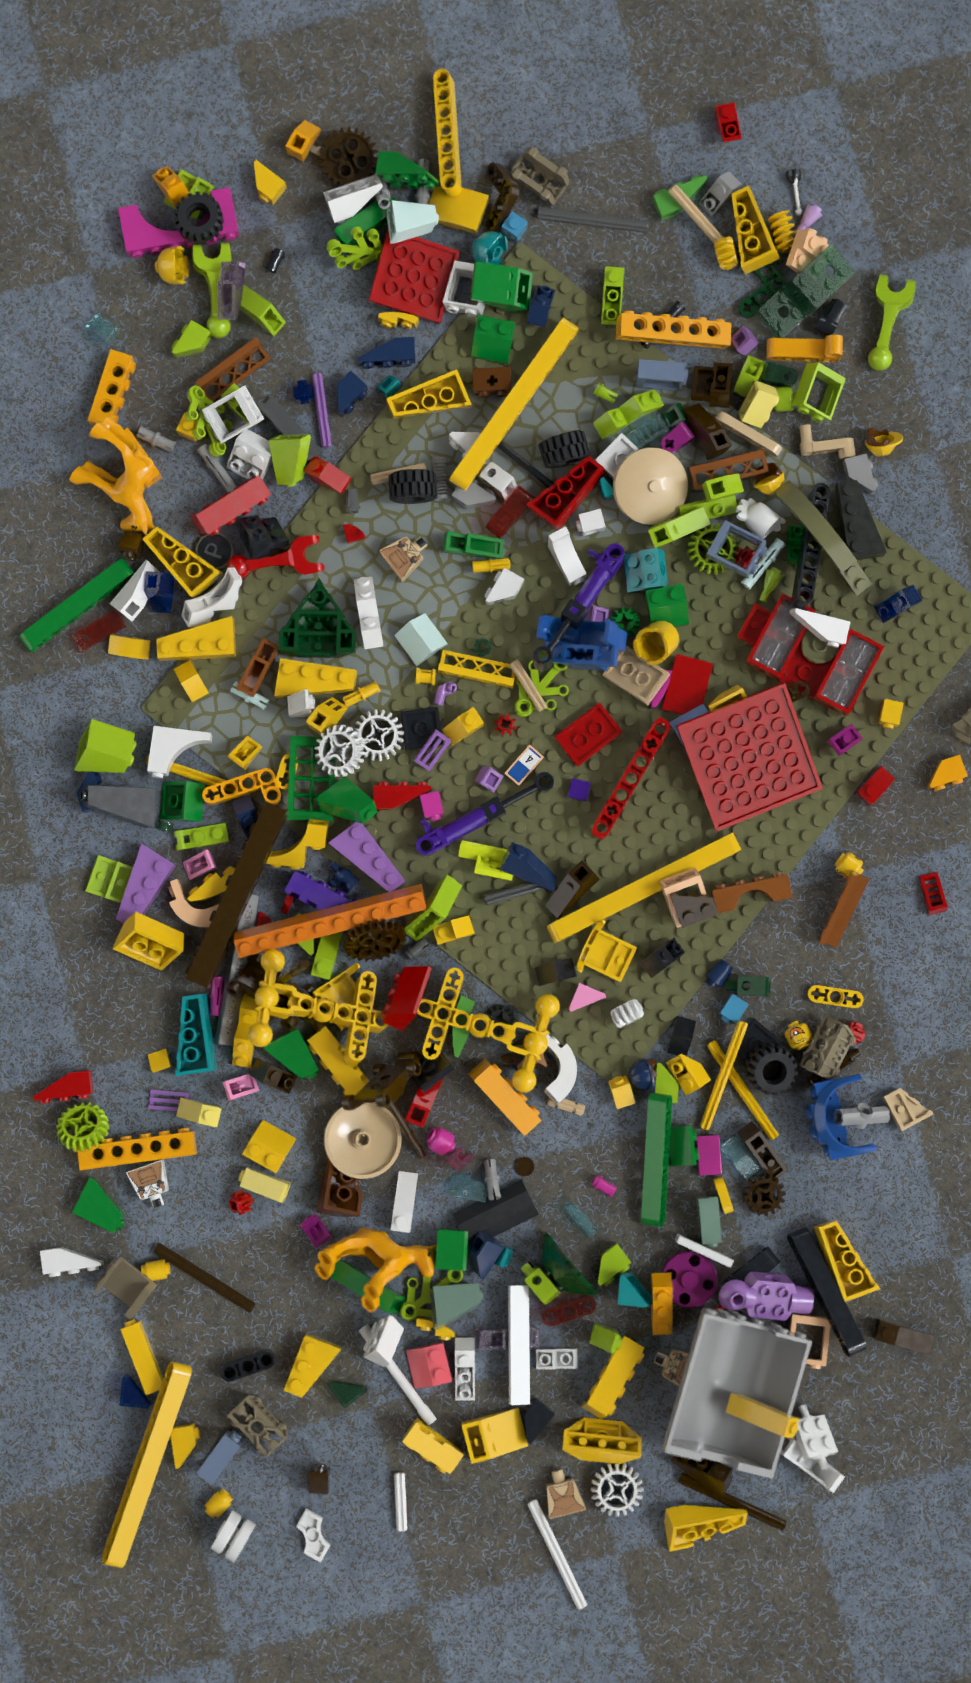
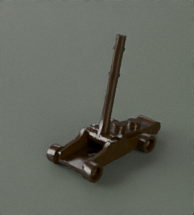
(254, 973)
(386, 1087)

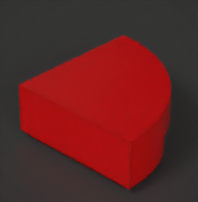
(353, 533)
(287, 904)
(262, 919)

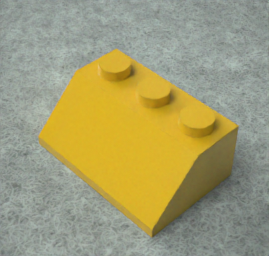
(149, 941)

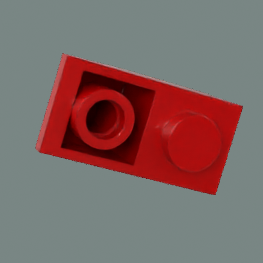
(727, 122)

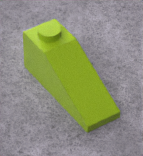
(326, 955)

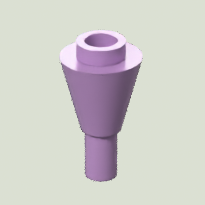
(811, 214)

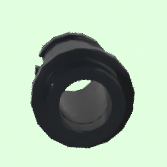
(275, 260)

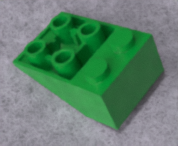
(402, 172)
(501, 286)

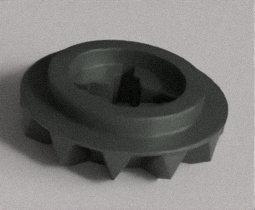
(507, 1014)

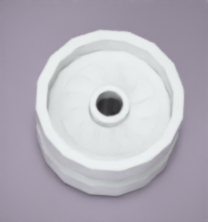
(233, 1536)

